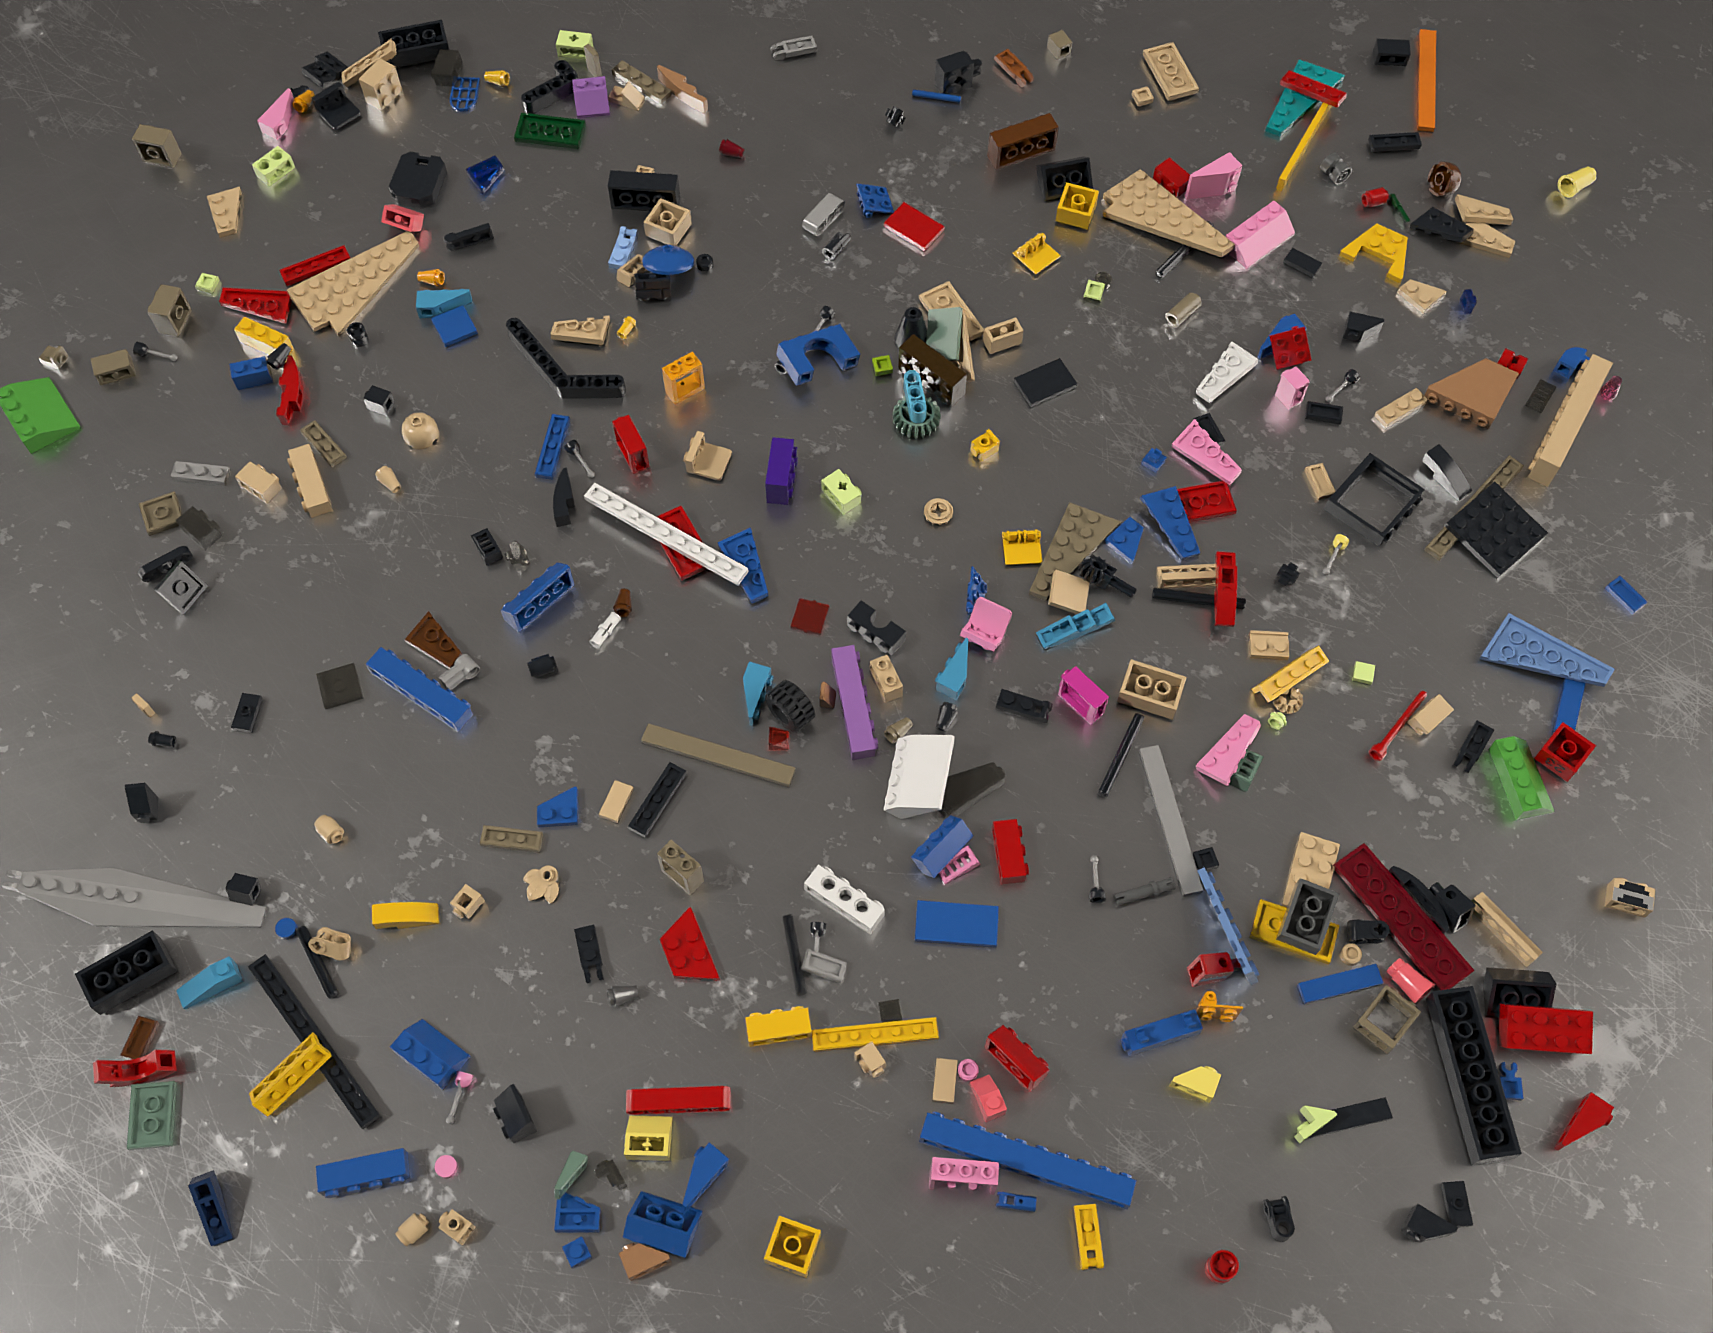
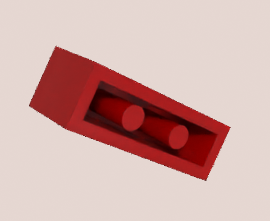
(1009, 851)

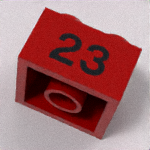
(1565, 752)

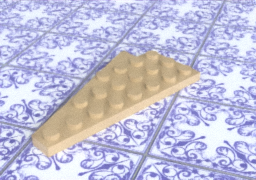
(1152, 208)
(347, 288)

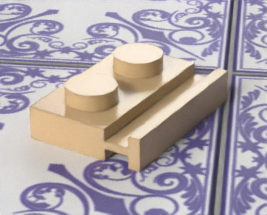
(1269, 645)

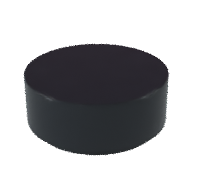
(704, 262)

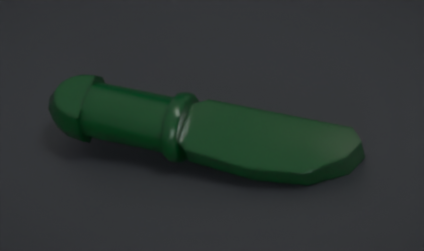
(1398, 206)

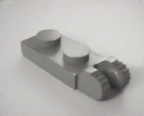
(793, 47)

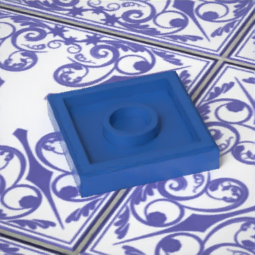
(454, 326)

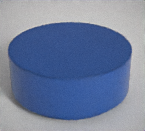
(286, 928)

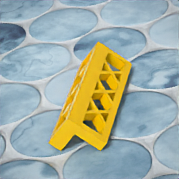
(1291, 673)
(289, 1075)

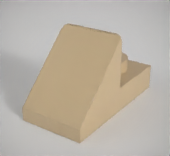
(626, 96)

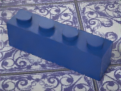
(362, 1172)

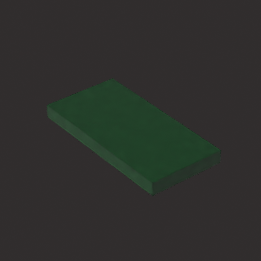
(549, 130)

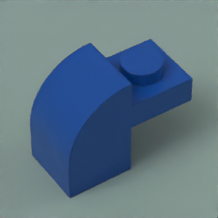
(1570, 361)

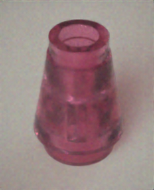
(1611, 388)

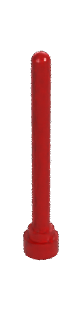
(1379, 750)

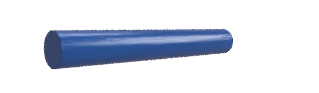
(938, 96)

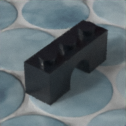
(886, 638)

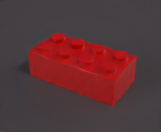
(1546, 1028)

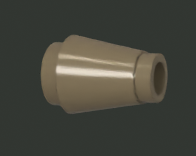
(898, 730)

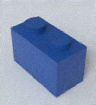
(251, 373)

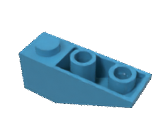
(436, 302)
(953, 678)
(755, 683)

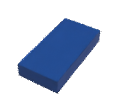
(1626, 595)

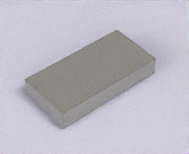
(823, 966)

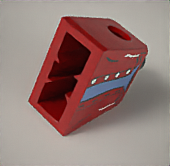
(1212, 968)

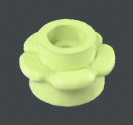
(1277, 720)

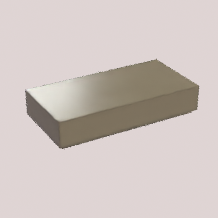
(592, 61)

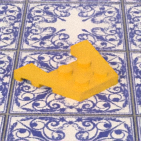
(1382, 244)

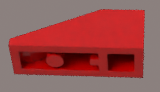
(1588, 1117)

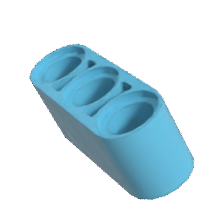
(912, 388)

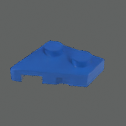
(1126, 539)
(559, 810)
(576, 1216)

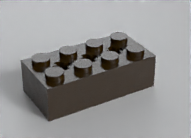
(936, 372)

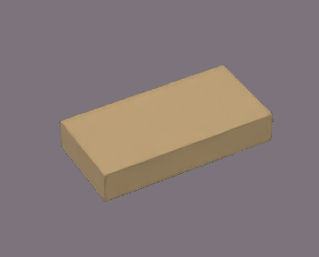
(1320, 481)
(616, 801)
(944, 1080)

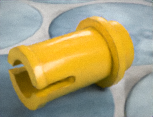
(626, 327)

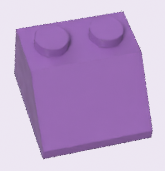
(591, 97)

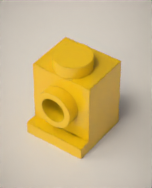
(985, 445)

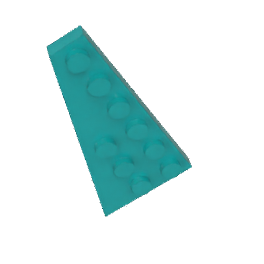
(1294, 104)

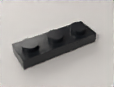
(1395, 142)

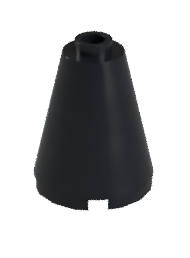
(910, 324)

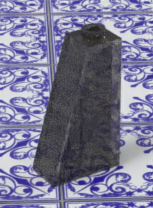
(970, 787)

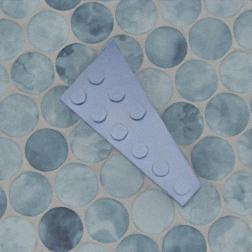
(1532, 649)
(1231, 930)

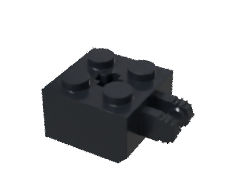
(956, 72)

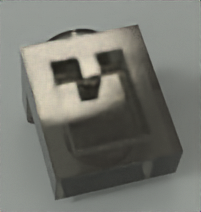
(615, 1177)

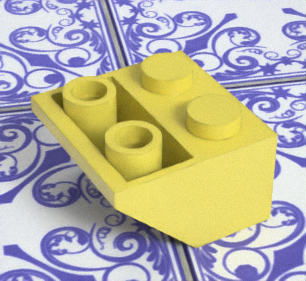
(648, 1138)

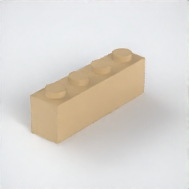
(310, 481)

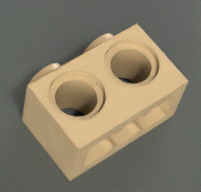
(886, 678)

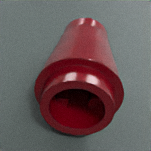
(731, 149)

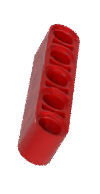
(678, 1100)

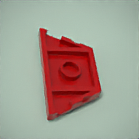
(687, 950)

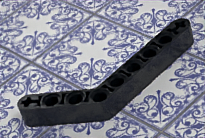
(564, 385)

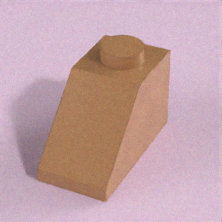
(641, 1260)

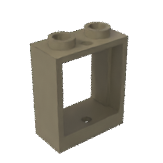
(683, 871)
(1376, 1035)

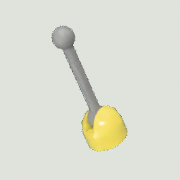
(1340, 543)

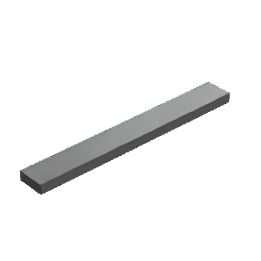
(1171, 821)

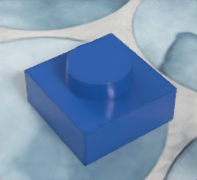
(577, 1252)

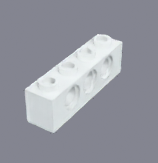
(865, 920)

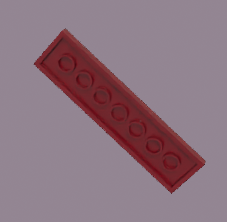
(1406, 920)

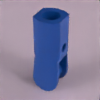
(1020, 1202)

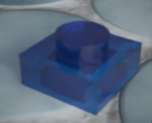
(1468, 301)

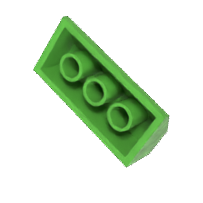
(1520, 778)

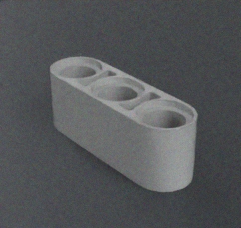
(823, 214)

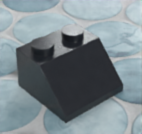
(514, 1114)

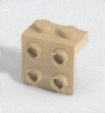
(706, 458)

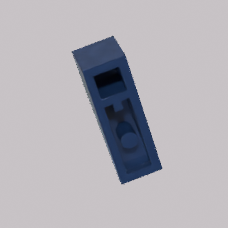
(211, 1207)

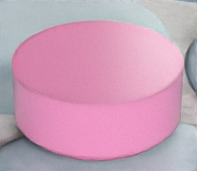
(968, 1070)
(446, 1166)

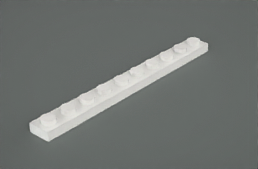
(666, 534)

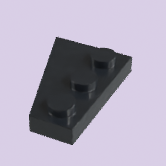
(1442, 224)

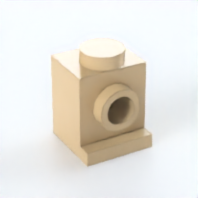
(465, 896)
(871, 1060)
(461, 1231)

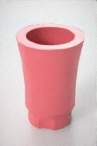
(1410, 980)

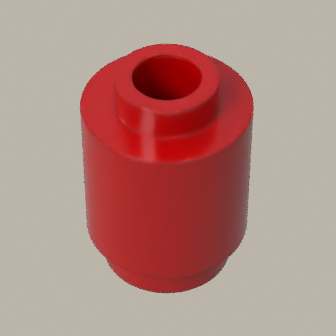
(1375, 197)

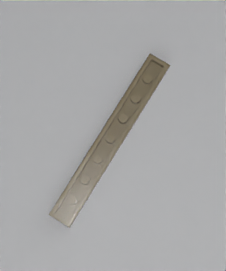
(1502, 476)
(718, 755)

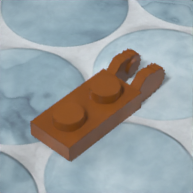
(1014, 67)

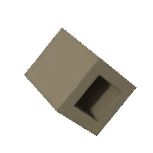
(1059, 44)

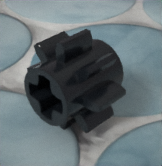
(895, 116)
(1288, 574)

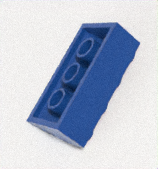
(538, 596)

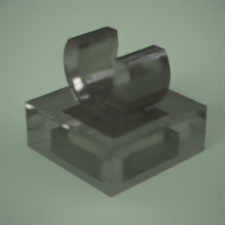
(517, 554)

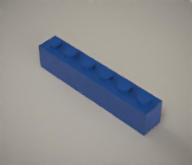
(419, 689)

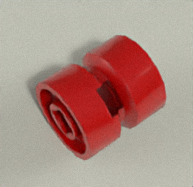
(1513, 362)
(1221, 1266)

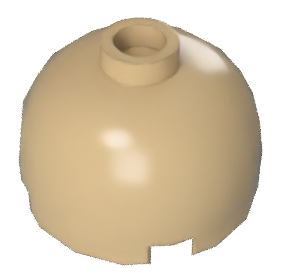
(419, 430)

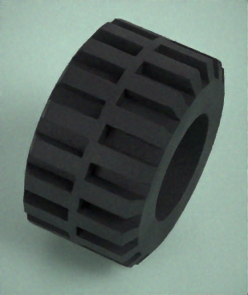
(790, 706)

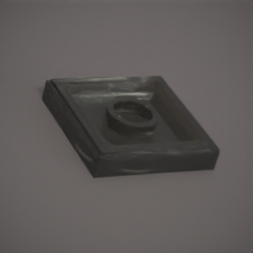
(339, 686)

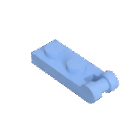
(623, 247)

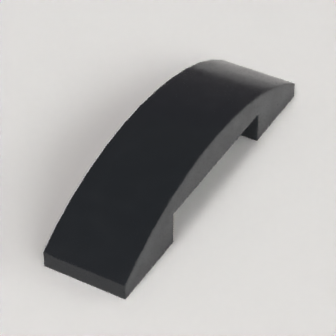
(1423, 895)

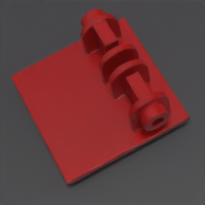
(1290, 347)

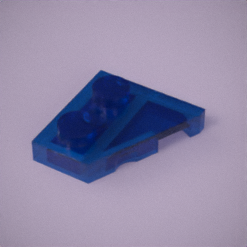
(485, 173)

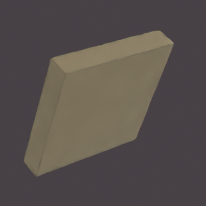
(160, 513)

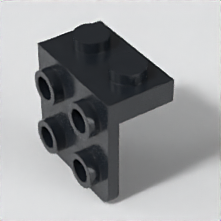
(335, 106)

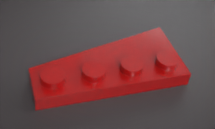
(262, 303)

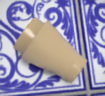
(387, 478)

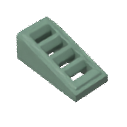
(1244, 781)
(573, 1168)

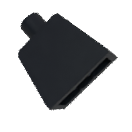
(1455, 905)

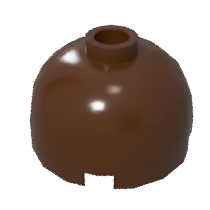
(1444, 179)

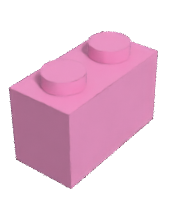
(1292, 387)

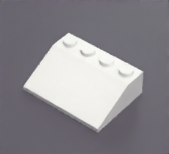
(918, 775)

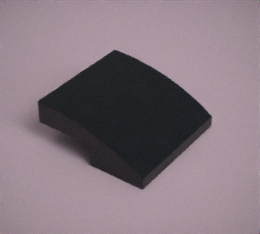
(325, 70)

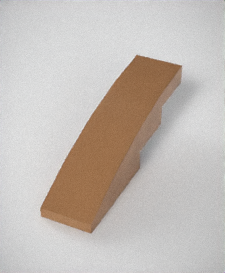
(681, 89)

